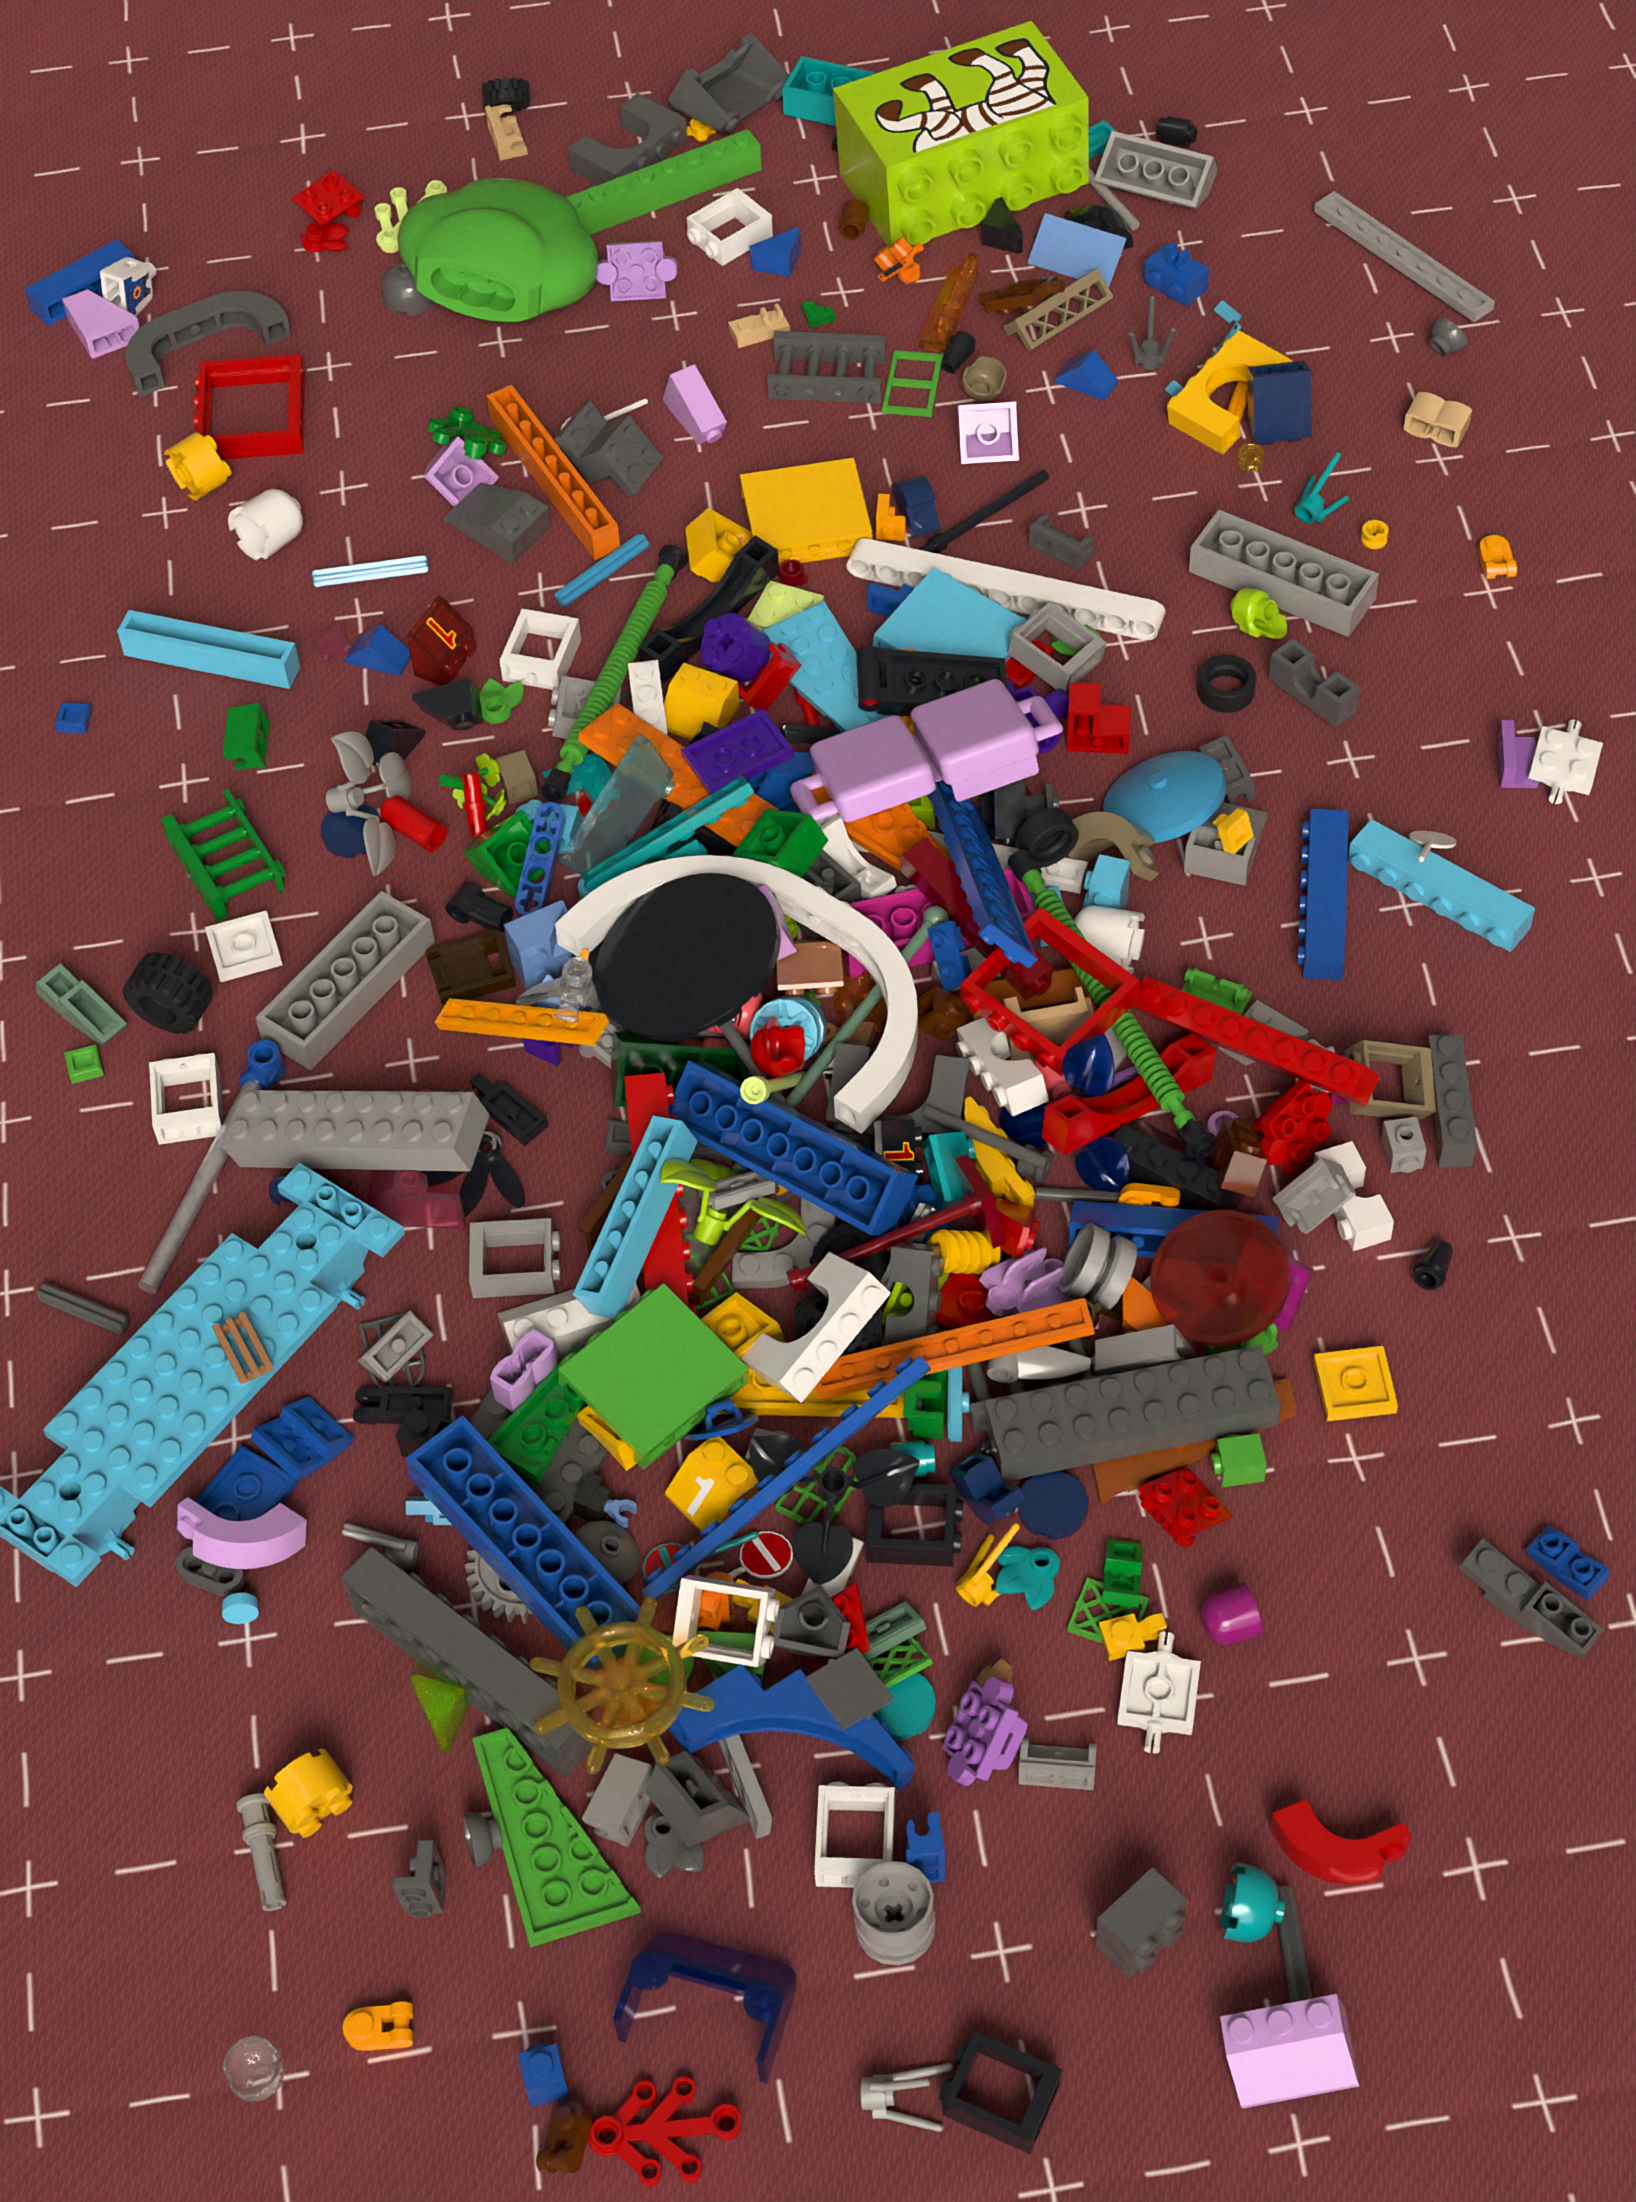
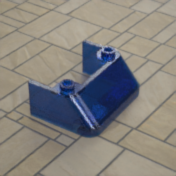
(765, 1984)

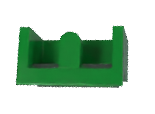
(927, 1405)

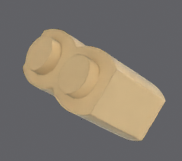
(1437, 419)

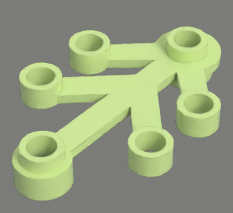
(388, 237)

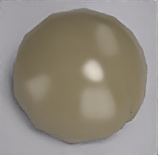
(984, 379)

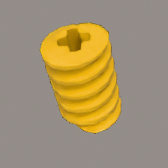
(965, 1251)

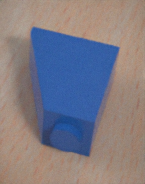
(776, 782)

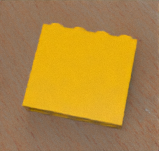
(807, 509)

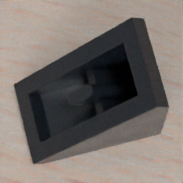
(1001, 229)

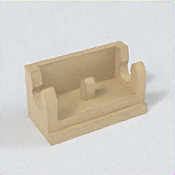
(505, 133)

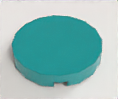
(911, 1709)

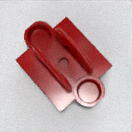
(1295, 1126)

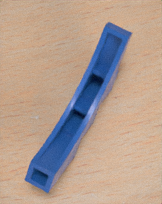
(790, 1708)

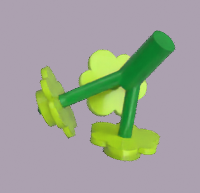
(490, 771)

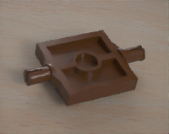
(1021, 294)

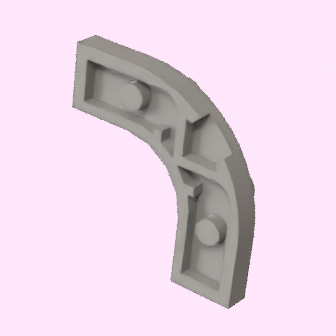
(770, 1268)

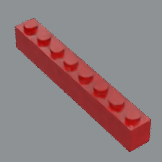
(1257, 1041)
(649, 1097)

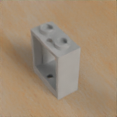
(1070, 631)
(513, 1234)

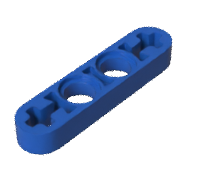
(535, 861)

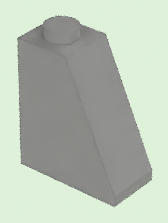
(1140, 1350)

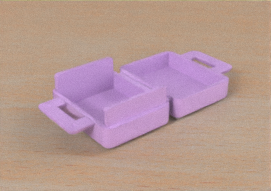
(965, 738)

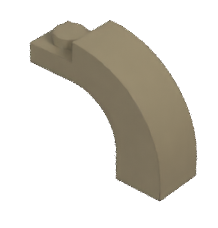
(1107, 829)

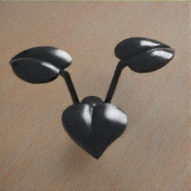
(825, 1549)

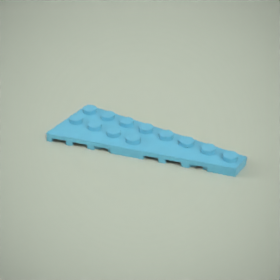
(827, 667)

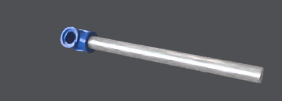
(262, 1071)

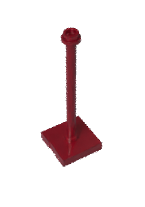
(977, 1203)

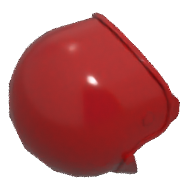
(778, 1049)

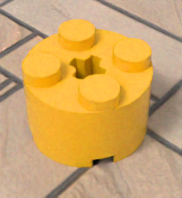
(197, 465)
(309, 1792)

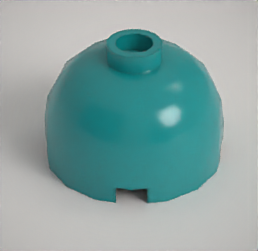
(1250, 1904)

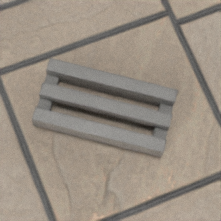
(739, 1190)

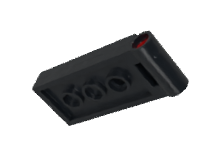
(903, 679)

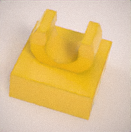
(1234, 830)

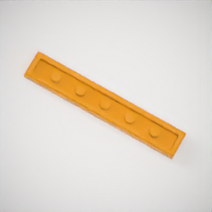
(520, 1022)

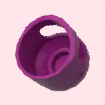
(1231, 1616)

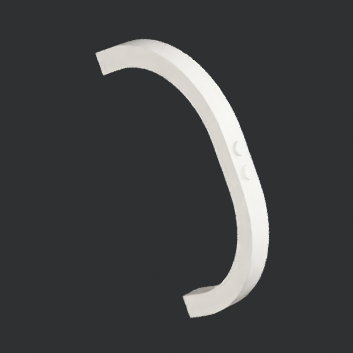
(813, 907)

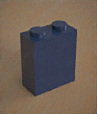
(1279, 402)

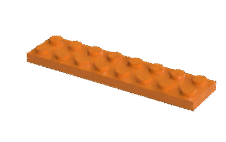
(614, 733)

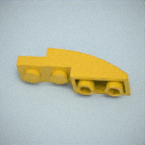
(993, 1164)

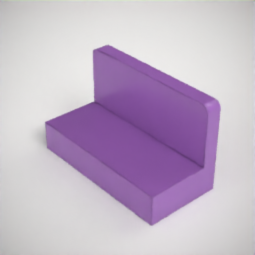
(1515, 757)

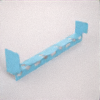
(1229, 315)

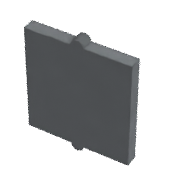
(849, 1689)

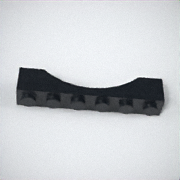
(746, 576)

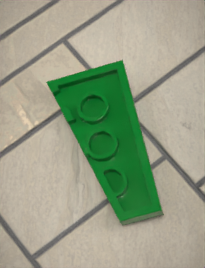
(538, 1426)

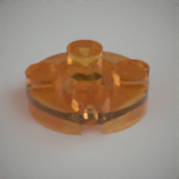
(848, 996)

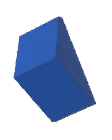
(777, 254)
(1088, 375)
(379, 652)

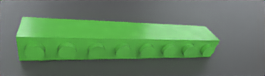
(667, 182)

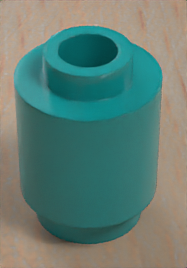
(921, 1451)

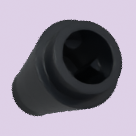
(959, 349)
(1433, 1266)

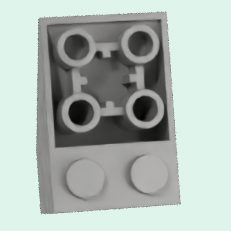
(1206, 854)

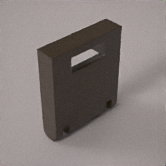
(463, 968)

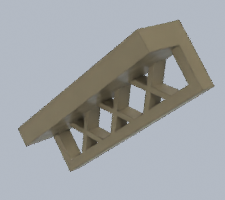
(1051, 304)

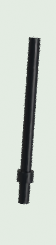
(939, 541)

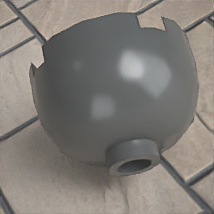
(401, 293)

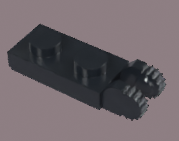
(397, 1401)

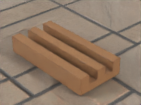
(233, 1326)

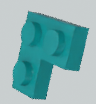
(589, 776)

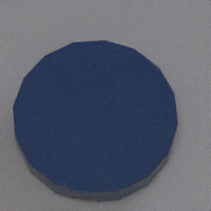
(344, 833)
(1053, 1505)

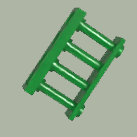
(204, 876)

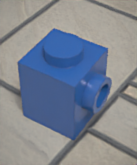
(543, 2074)

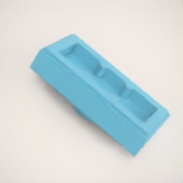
(957, 1404)

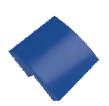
(302, 1438)

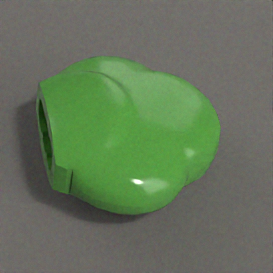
(498, 250)

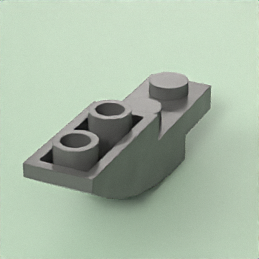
(1533, 1606)

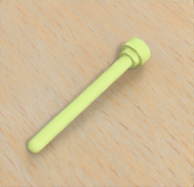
(757, 1088)

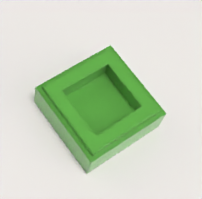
(84, 1064)

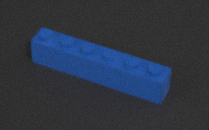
(1325, 894)
(1141, 1224)

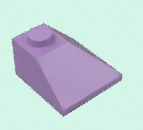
(455, 473)

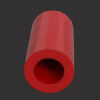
(413, 823)

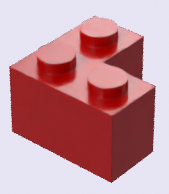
(1096, 726)

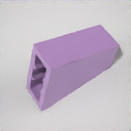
(99, 322)
(694, 405)

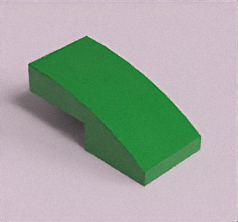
(1122, 1573)

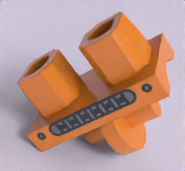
(899, 260)
(715, 1607)

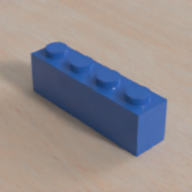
(47, 294)

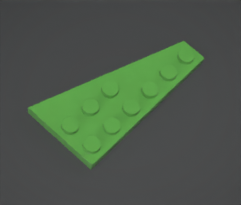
(550, 1859)

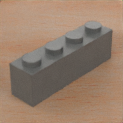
(1454, 1116)

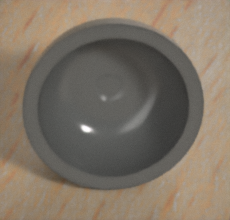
(1447, 337)
(481, 1837)

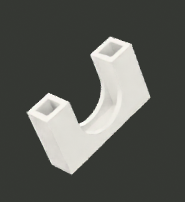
(801, 1364)

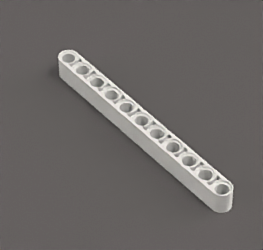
(1011, 588)

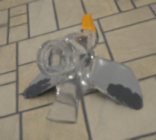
(572, 988)

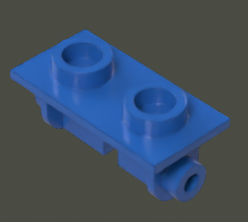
(946, 945)

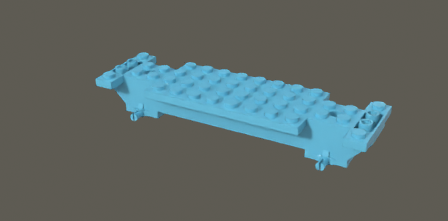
(173, 1384)

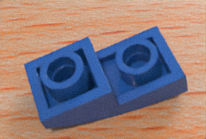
(1563, 1561)

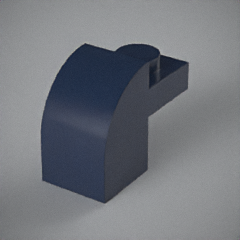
(916, 500)
(985, 1489)

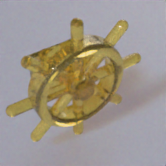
(622, 1685)

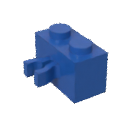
(1176, 274)

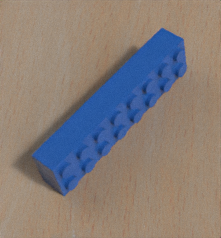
(793, 1150)
(518, 1535)

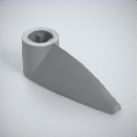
(1037, 1363)

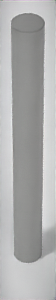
(1114, 202)

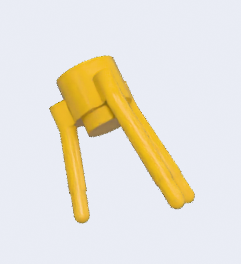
(976, 1583)

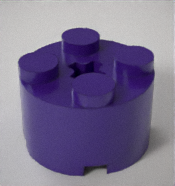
(734, 647)

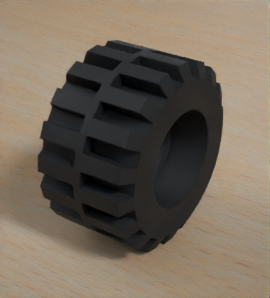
(167, 992)
(812, 1308)

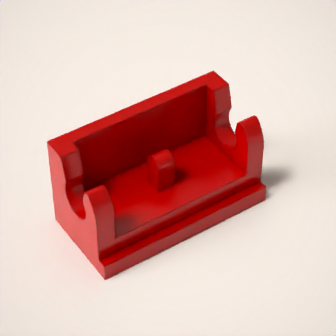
(771, 678)

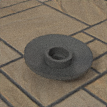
(625, 1559)

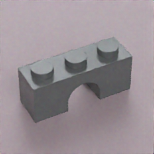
(1295, 673)
(920, 1270)

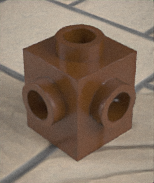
(940, 1013)

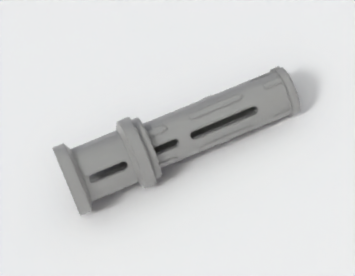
(259, 1835)

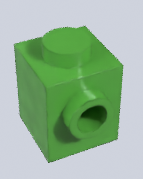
(1239, 1460)

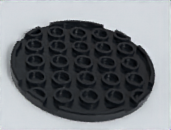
(687, 957)

